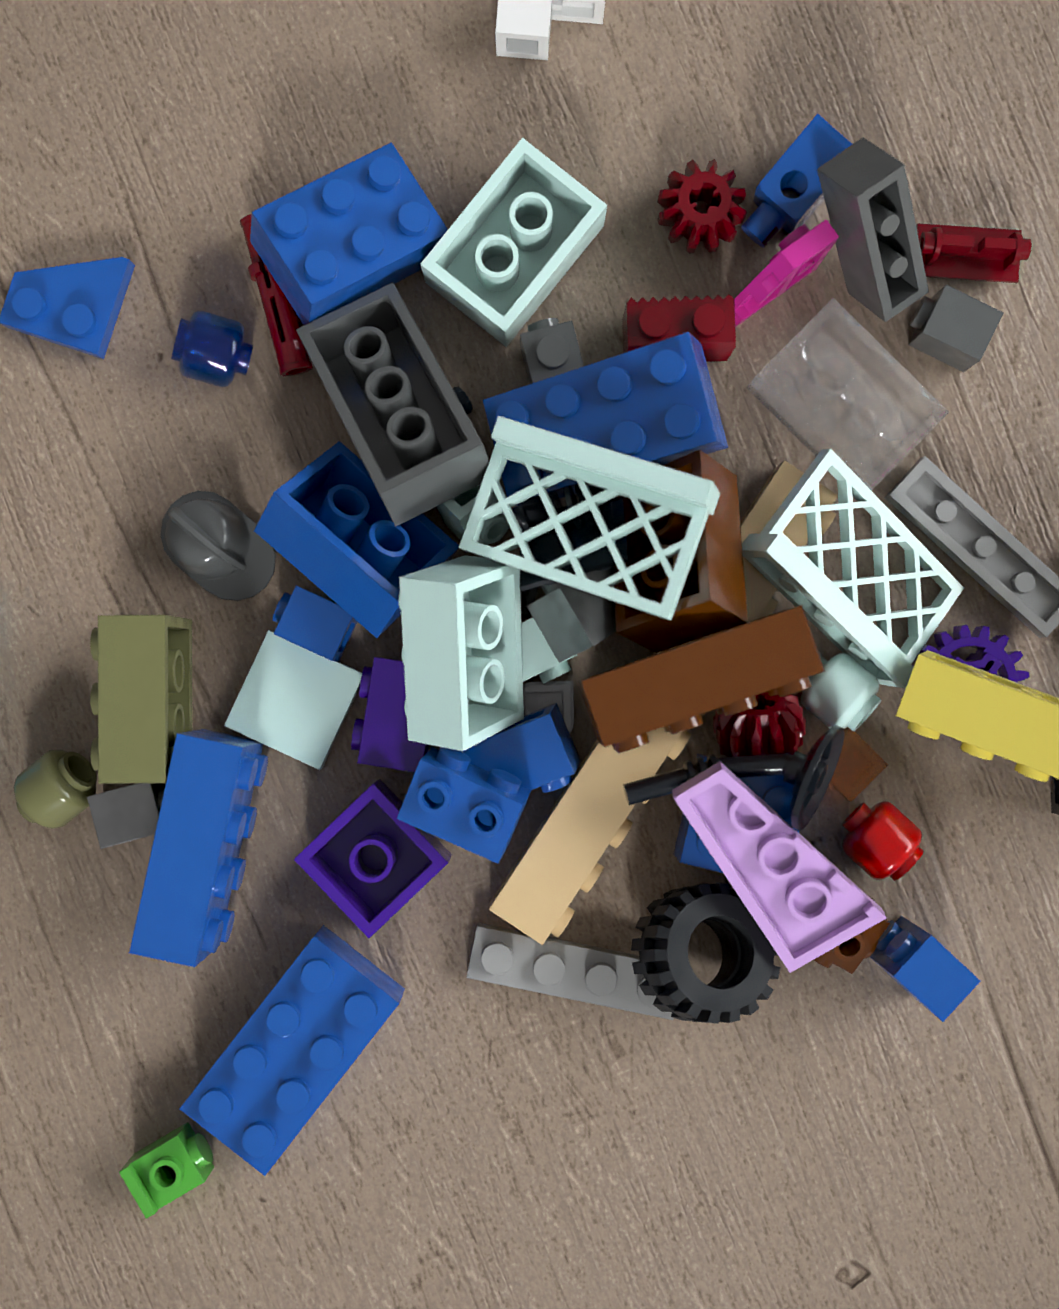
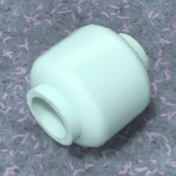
(842, 693)

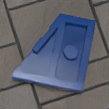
(69, 303)

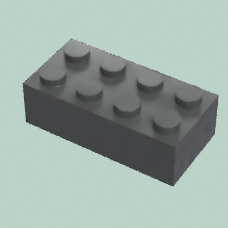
(395, 404)

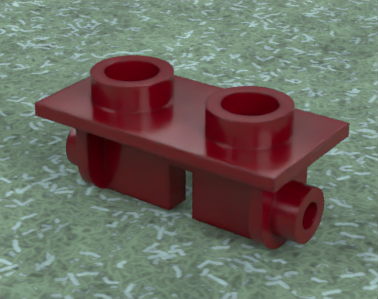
(972, 252)

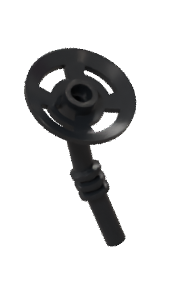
(806, 772)

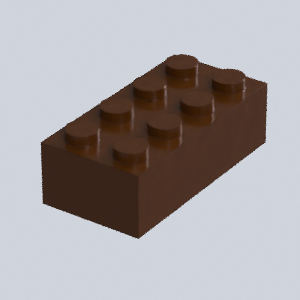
(702, 676)

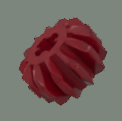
(722, 208)
(768, 728)

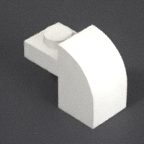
(526, 24)

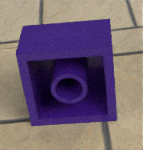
(372, 859)

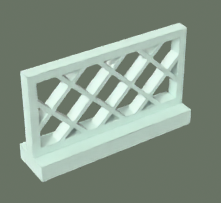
(602, 469)
(836, 611)

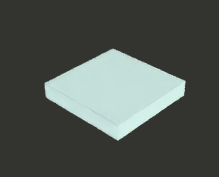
(294, 700)

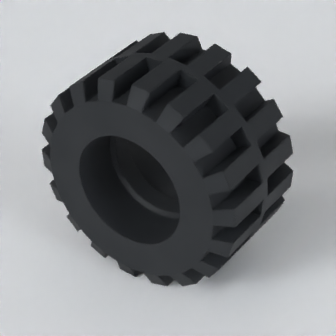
(665, 961)

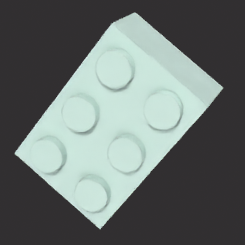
(514, 242)
(461, 651)

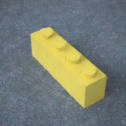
(983, 713)

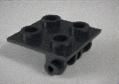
(579, 531)

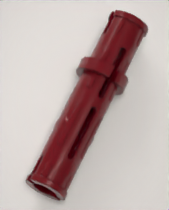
(279, 314)

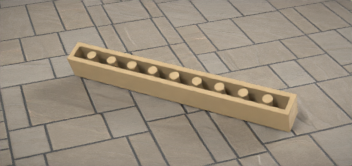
(594, 805)

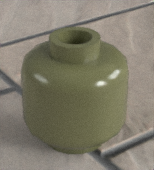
(55, 788)

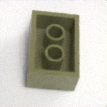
(140, 695)

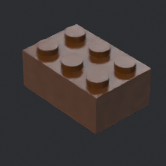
(715, 584)

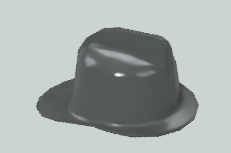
(217, 546)

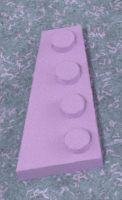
(780, 877)

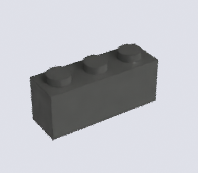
(876, 228)

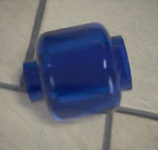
(211, 349)

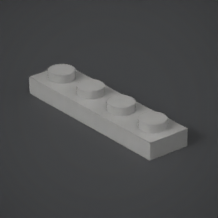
(979, 545)
(560, 969)

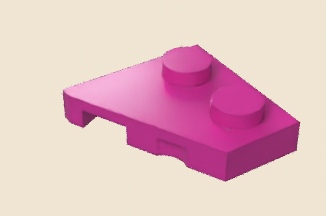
(798, 257)

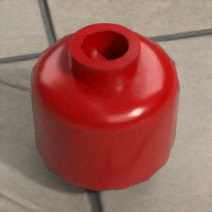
(882, 840)

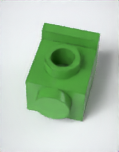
(149, 1177)

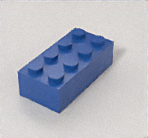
(638, 403)
(198, 847)
(293, 1050)

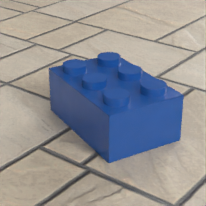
(347, 233)
(344, 539)

